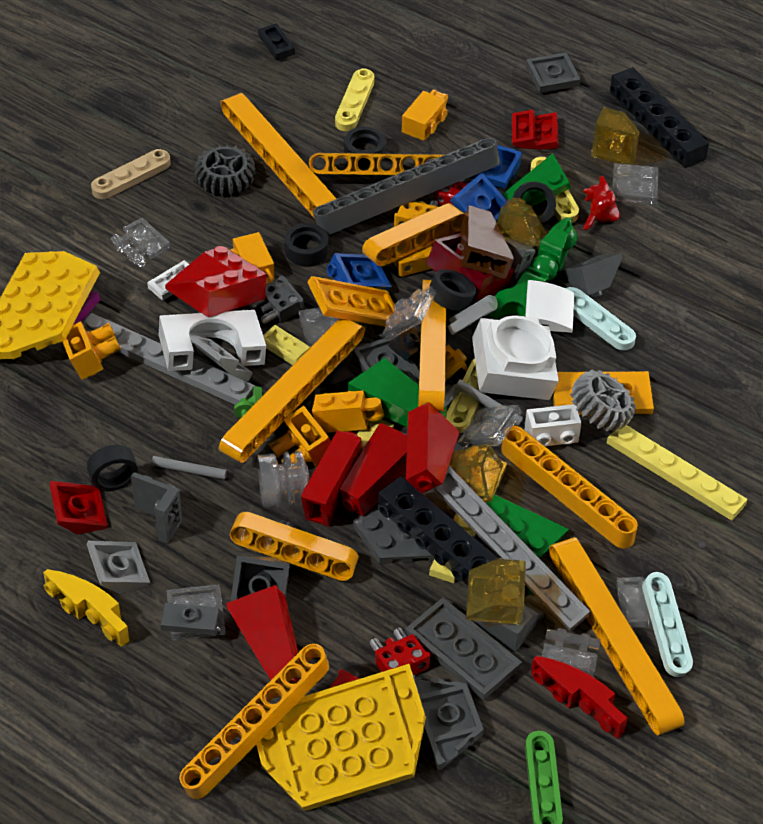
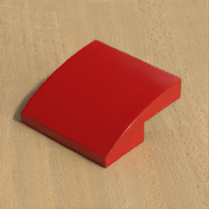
(535, 131)

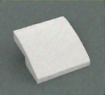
(551, 305)

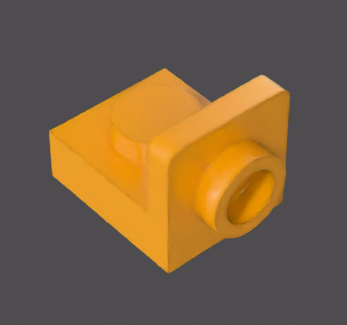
(454, 361)

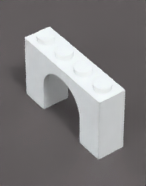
(235, 327)

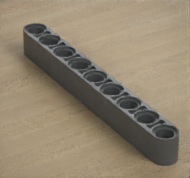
(407, 186)

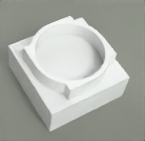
(515, 357)

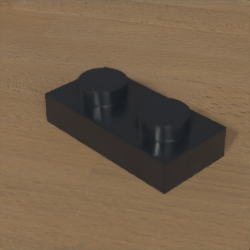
(276, 41)

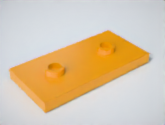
(352, 301)
(636, 382)

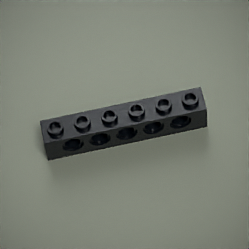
(659, 117)
(411, 509)

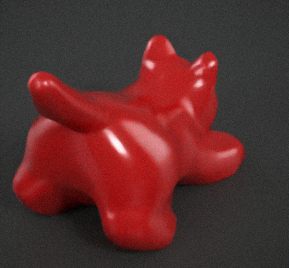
(603, 204)

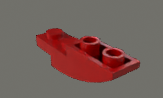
(574, 686)

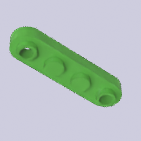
(543, 779)

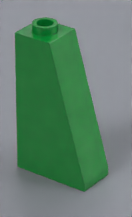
(394, 389)

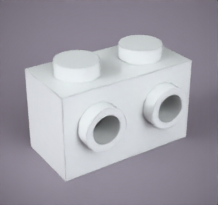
(554, 424)

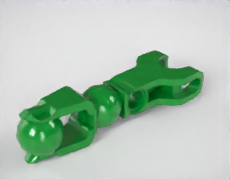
(543, 268)

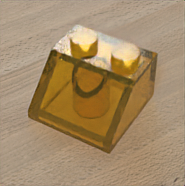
(615, 137)
(520, 222)
(478, 468)
(497, 591)

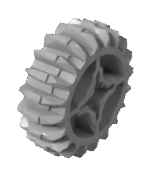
(603, 400)

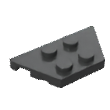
(386, 539)
(450, 718)

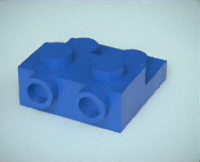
(507, 168)
(480, 194)
(357, 270)

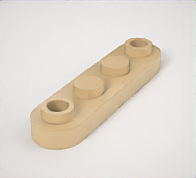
(130, 174)

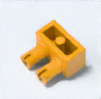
(89, 348)
(306, 434)

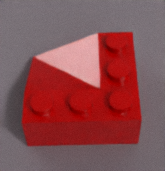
(218, 282)

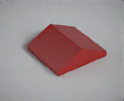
(78, 507)

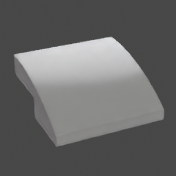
(472, 314)
(222, 357)

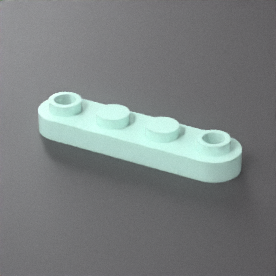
(602, 321)
(667, 624)

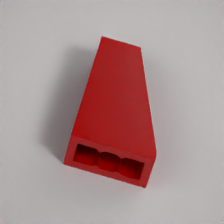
(429, 447)
(376, 468)
(322, 492)
(267, 628)

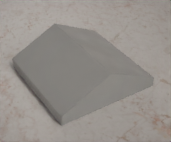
(118, 565)

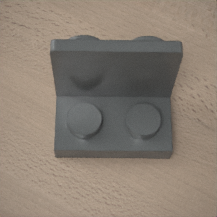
(158, 500)

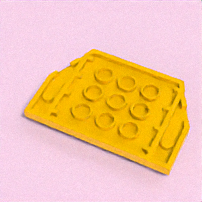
(43, 300)
(346, 739)

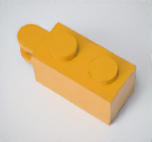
(425, 114)
(254, 251)
(346, 411)

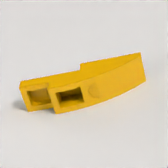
(85, 598)

